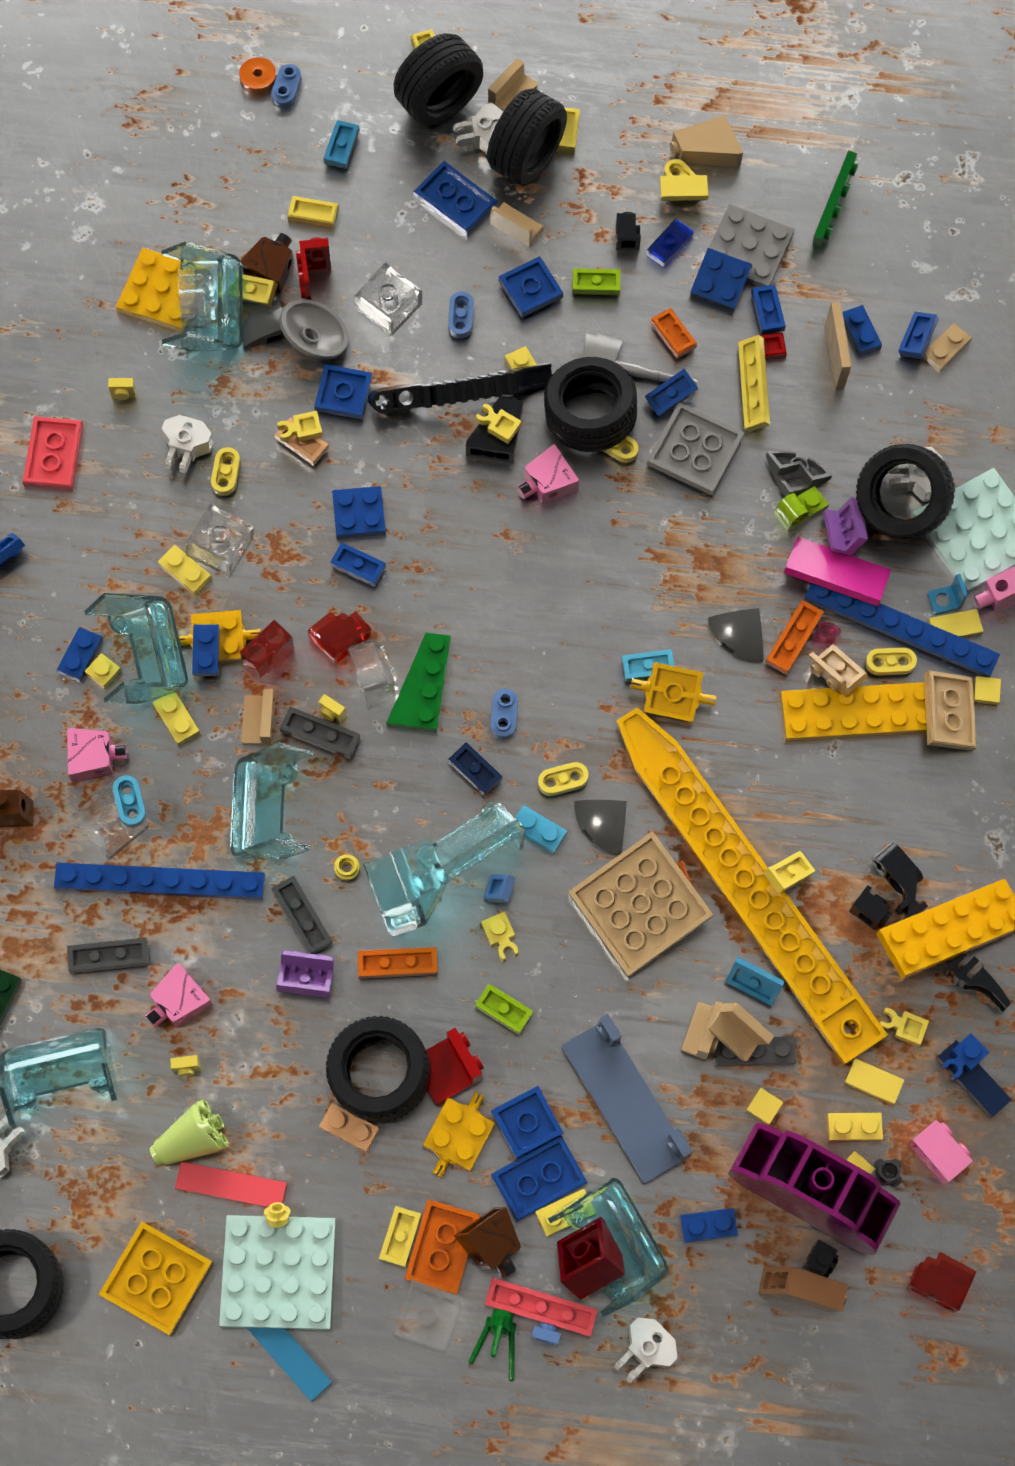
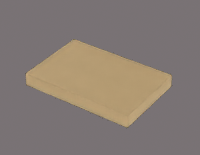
(837, 345)
(950, 710)

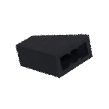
(487, 446)

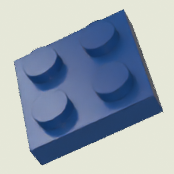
(721, 278)
(530, 286)
(343, 391)
(358, 512)
(527, 1122)

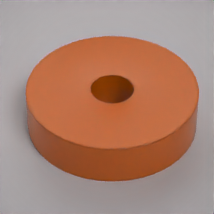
(256, 66)

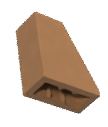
(803, 1288)

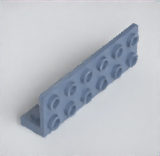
(626, 1100)

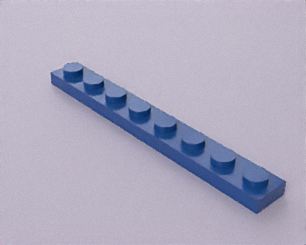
(907, 629)
(159, 881)

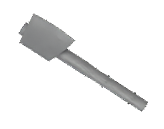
(609, 347)

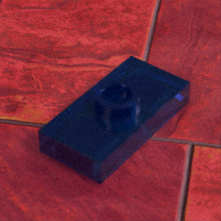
(669, 242)

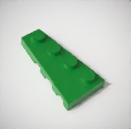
(839, 190)
(422, 690)

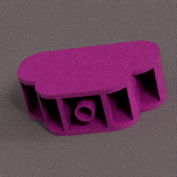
(815, 1187)

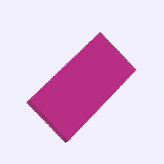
(837, 571)

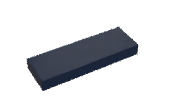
(978, 1085)

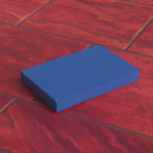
(455, 198)
(539, 1179)

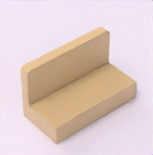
(510, 84)
(515, 224)
(258, 718)
(739, 1030)

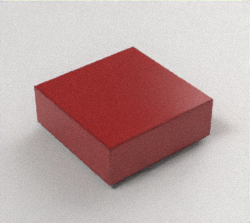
(774, 346)

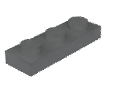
(320, 732)
(301, 915)
(108, 955)
(779, 1052)

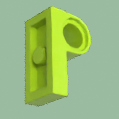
(796, 510)

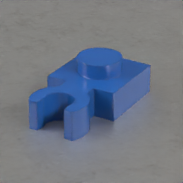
(966, 1055)

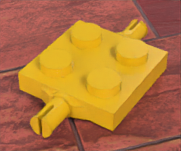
(232, 633)
(673, 692)
(458, 1134)

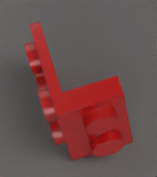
(312, 257)
(452, 1067)

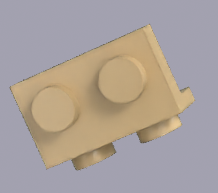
(837, 670)
(698, 1038)

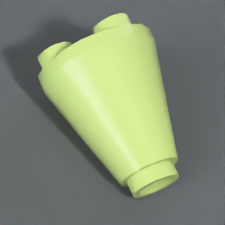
(190, 1136)

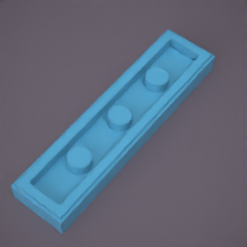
(293, 1360)

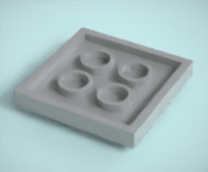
(753, 241)
(695, 448)

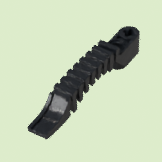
(461, 390)
(903, 877)

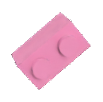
(941, 1152)

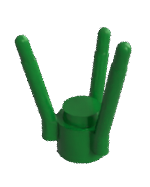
(500, 1324)

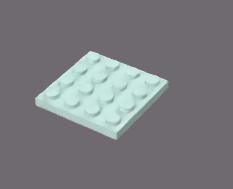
(979, 530)
(278, 1273)

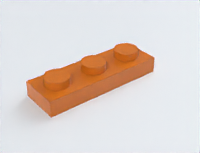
(794, 637)
(397, 962)

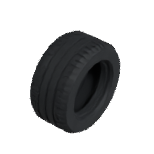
(438, 79)
(526, 136)
(584, 375)
(871, 480)
(357, 1037)
(48, 1286)

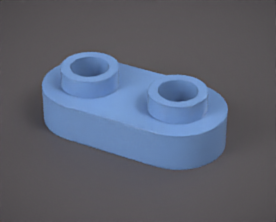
(287, 84)
(460, 316)
(505, 713)

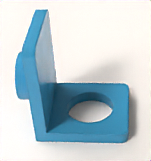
(956, 593)

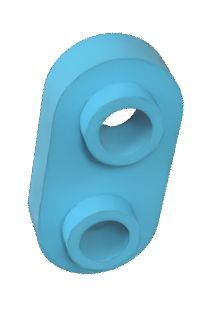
(129, 802)

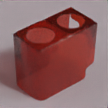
(337, 633)
(271, 659)
(942, 1281)

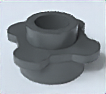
(894, 1167)

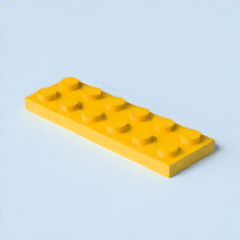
(862, 713)
(950, 929)

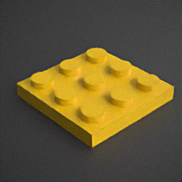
(153, 290)
(155, 1278)

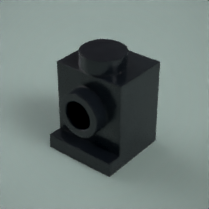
(627, 232)
(871, 909)
(821, 1259)

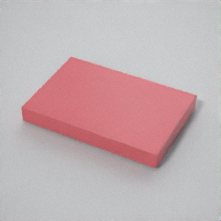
(53, 453)

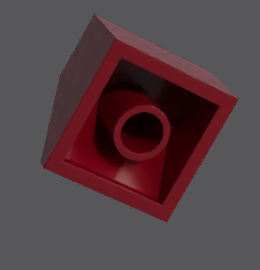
(589, 1259)

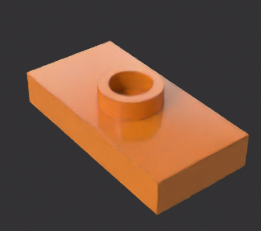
(673, 333)

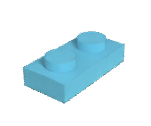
(640, 665)
(541, 830)

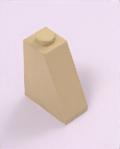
(707, 144)

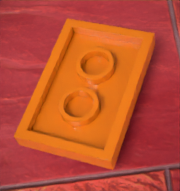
(437, 1255)

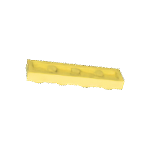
(754, 383)

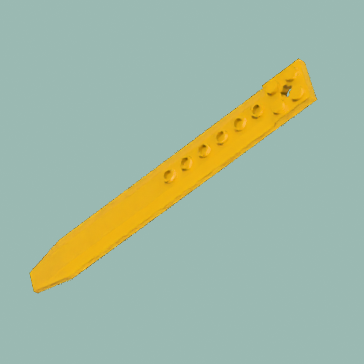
(740, 877)

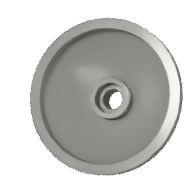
(313, 329)

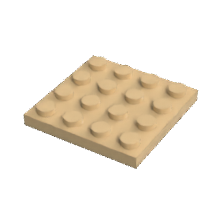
(641, 904)

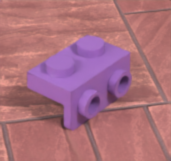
(845, 528)
(305, 974)

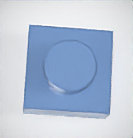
(499, 888)
(546, 1334)

